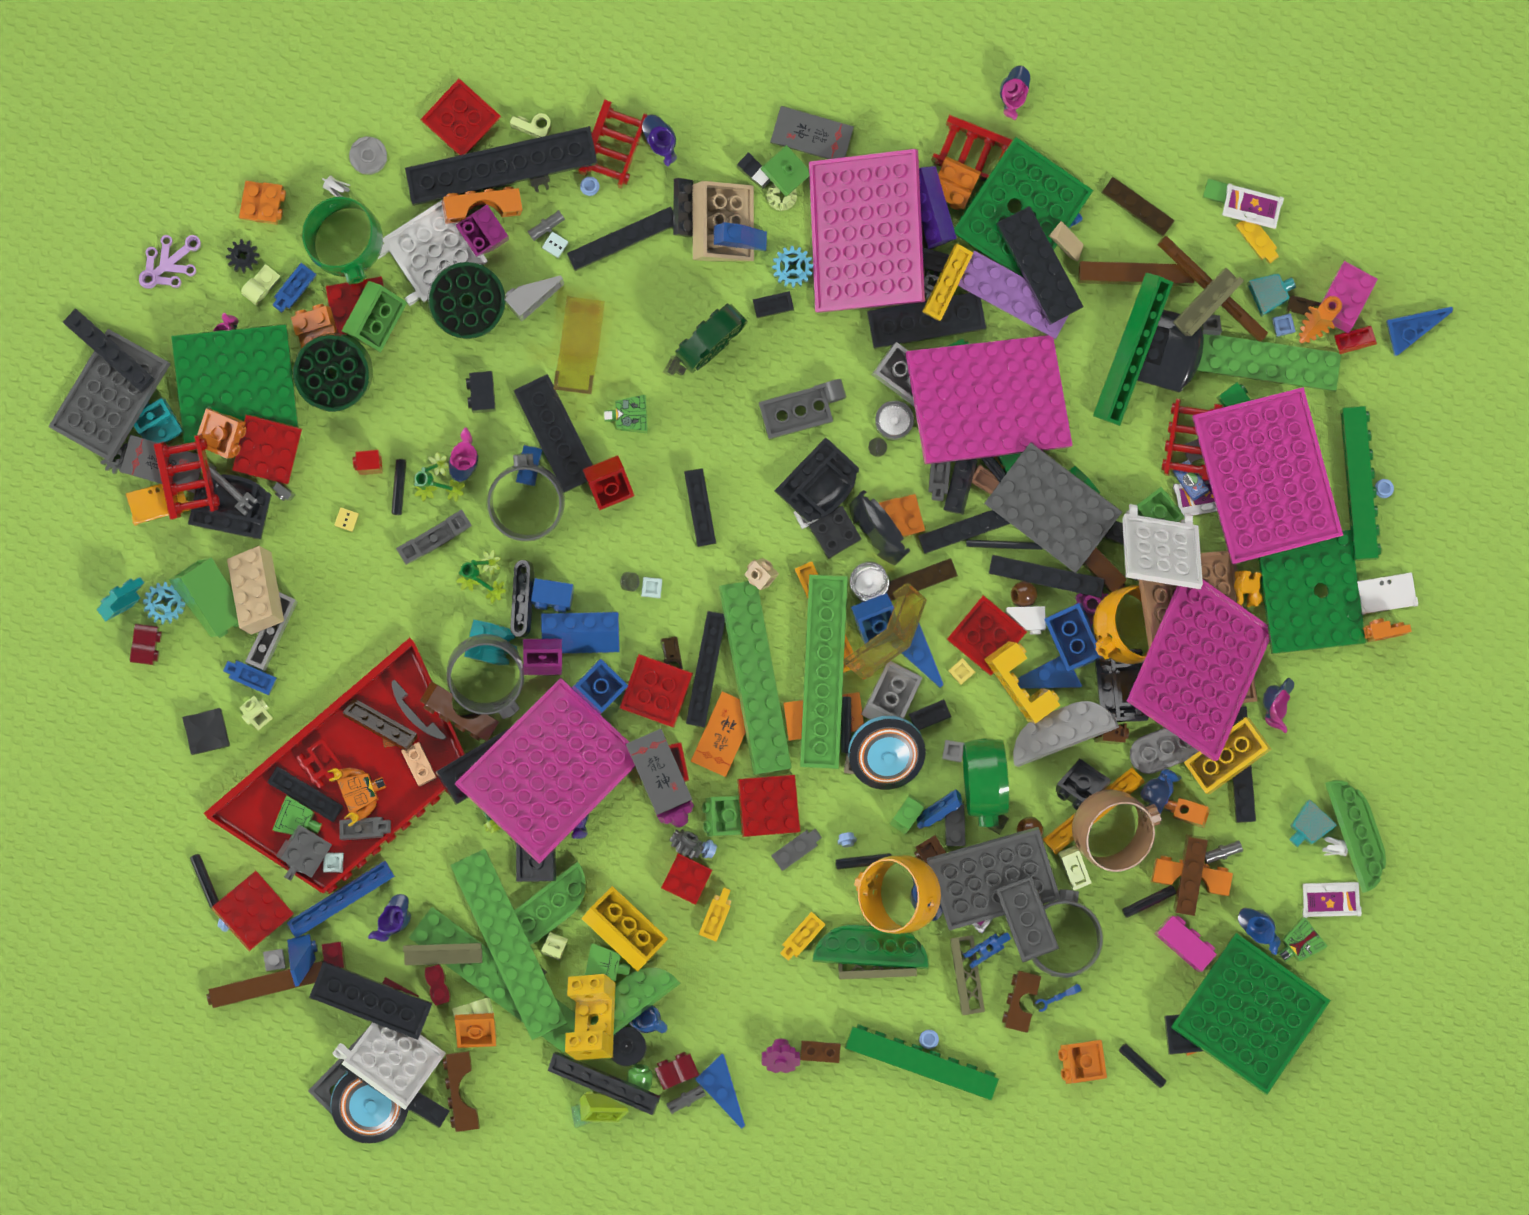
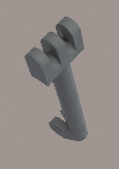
(242, 500)

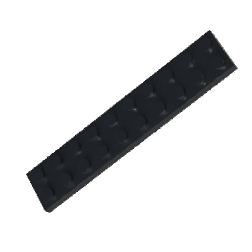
(501, 165)

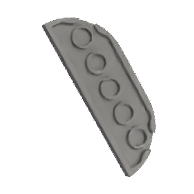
(1061, 730)

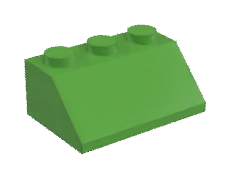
(374, 316)

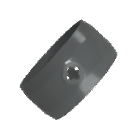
(525, 462)
(506, 706)
(1071, 898)

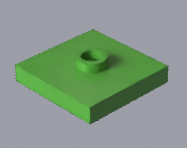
(786, 171)

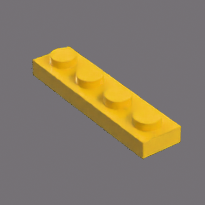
(947, 282)

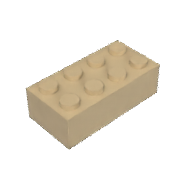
(255, 590)

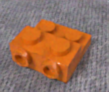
(957, 182)
(262, 202)
(313, 323)
(222, 433)
(905, 514)
(1382, 630)
(475, 1030)
(1082, 1062)

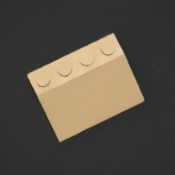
(718, 204)

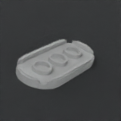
(1159, 751)

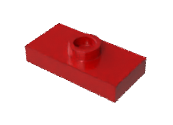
(1355, 339)

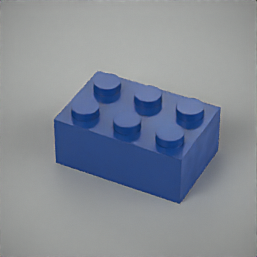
(1073, 637)

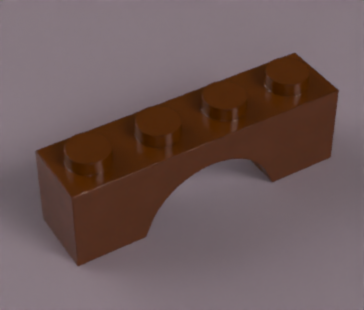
(440, 700)
(1191, 875)
(464, 1116)

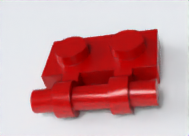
(325, 760)

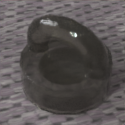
(877, 447)
(629, 581)

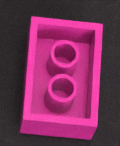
(1353, 289)
(1186, 943)

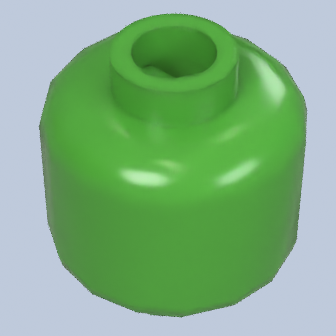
(640, 1076)

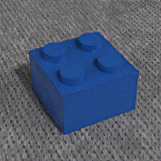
(553, 595)
(872, 616)
(599, 686)

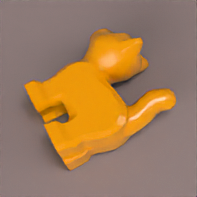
(1248, 584)

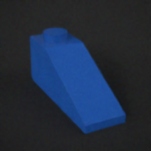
(740, 236)
(301, 956)

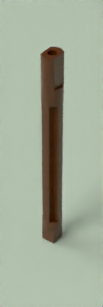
(1204, 280)

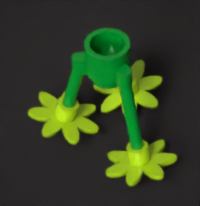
(425, 482)
(470, 573)

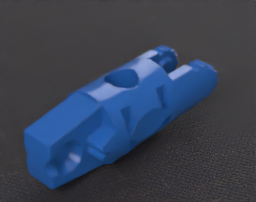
(995, 943)

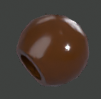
(1024, 594)
(1029, 823)

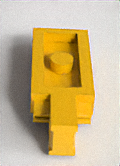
(716, 916)

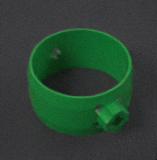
(356, 269)
(986, 780)

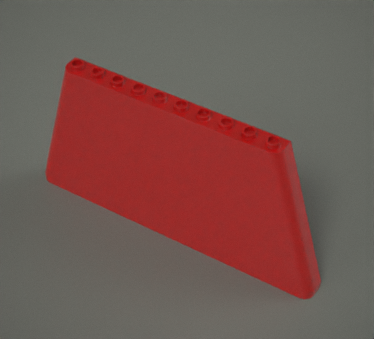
(254, 804)

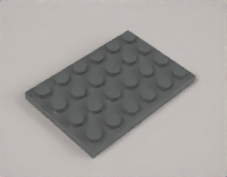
(104, 403)
(1053, 507)
(974, 873)

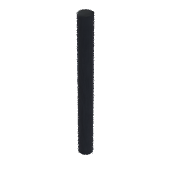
(1003, 544)

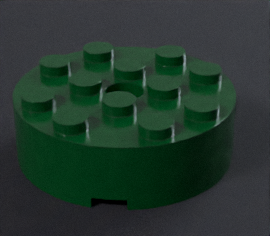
(446, 296)
(710, 337)
(347, 358)

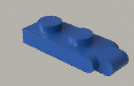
(293, 287)
(250, 676)
(939, 809)

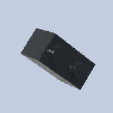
(482, 392)

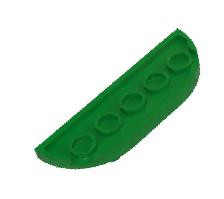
(870, 947)

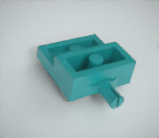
(158, 422)
(120, 599)

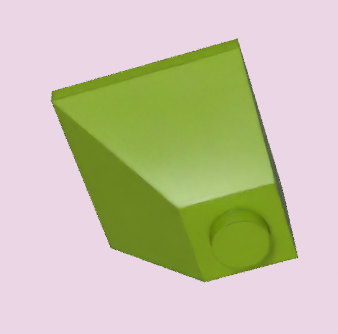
(600, 1108)

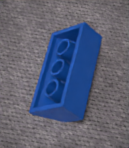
(583, 631)

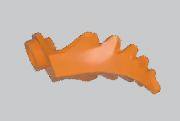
(1319, 319)

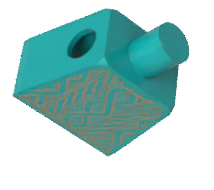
(1270, 292)
(1310, 824)

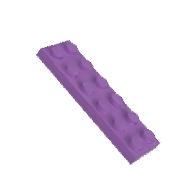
(1007, 292)

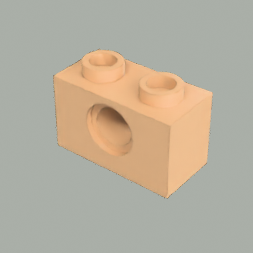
(419, 764)

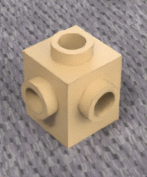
(761, 573)

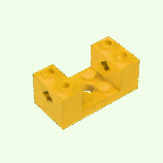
(1032, 707)
(593, 997)

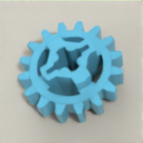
(784, 276)
(156, 605)

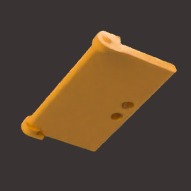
(149, 505)

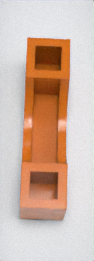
(505, 201)
(1216, 881)

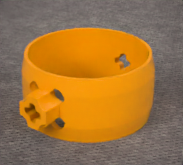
(1105, 624)
(872, 906)

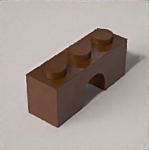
(1023, 984)

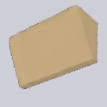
(1067, 241)

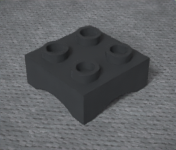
(835, 532)
(206, 731)

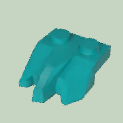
(489, 653)

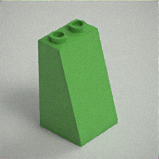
(207, 596)

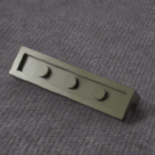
(1207, 302)
(443, 954)
(875, 973)
(960, 978)

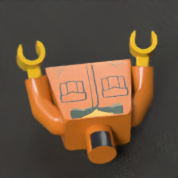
(358, 791)

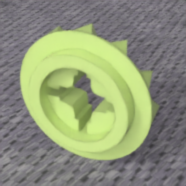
(775, 201)

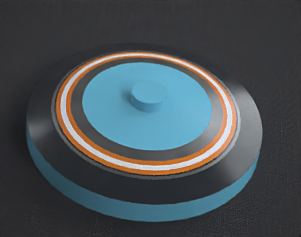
(886, 752)
(364, 1112)

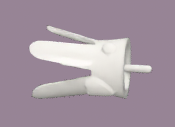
(332, 185)
(1338, 848)

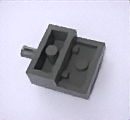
(303, 852)

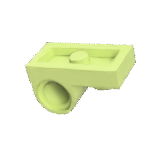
(522, 125)
(260, 285)
(1074, 867)
(554, 946)
(477, 1007)

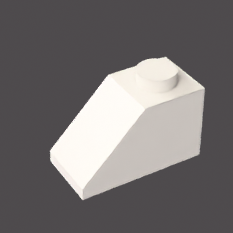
(1029, 618)

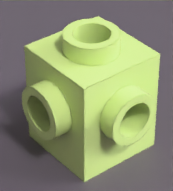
(255, 712)

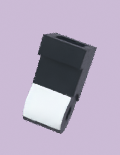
(752, 169)

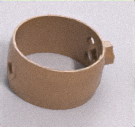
(1139, 845)

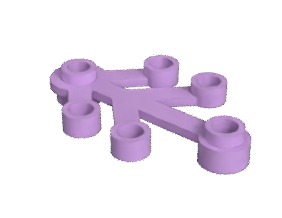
(167, 263)

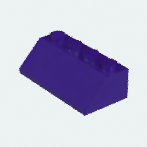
(935, 216)

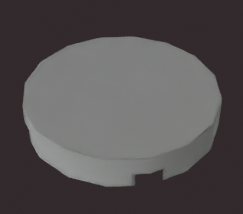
(368, 155)

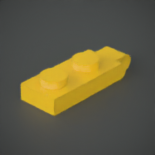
(1258, 240)
(802, 936)

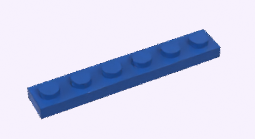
(340, 899)

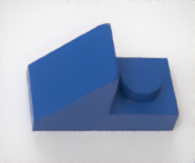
(529, 477)

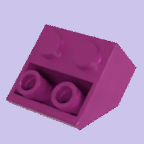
(482, 231)
(542, 656)

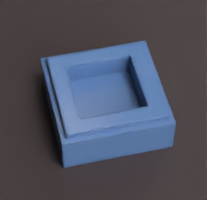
(1283, 325)

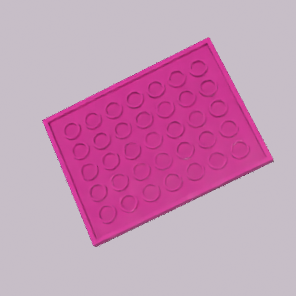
(866, 231)
(988, 399)
(1267, 475)
(1200, 667)
(548, 770)

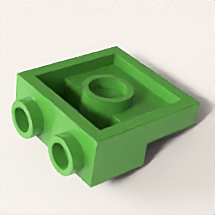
(1160, 506)
(722, 816)

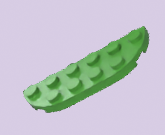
(1358, 832)
(552, 904)
(638, 993)

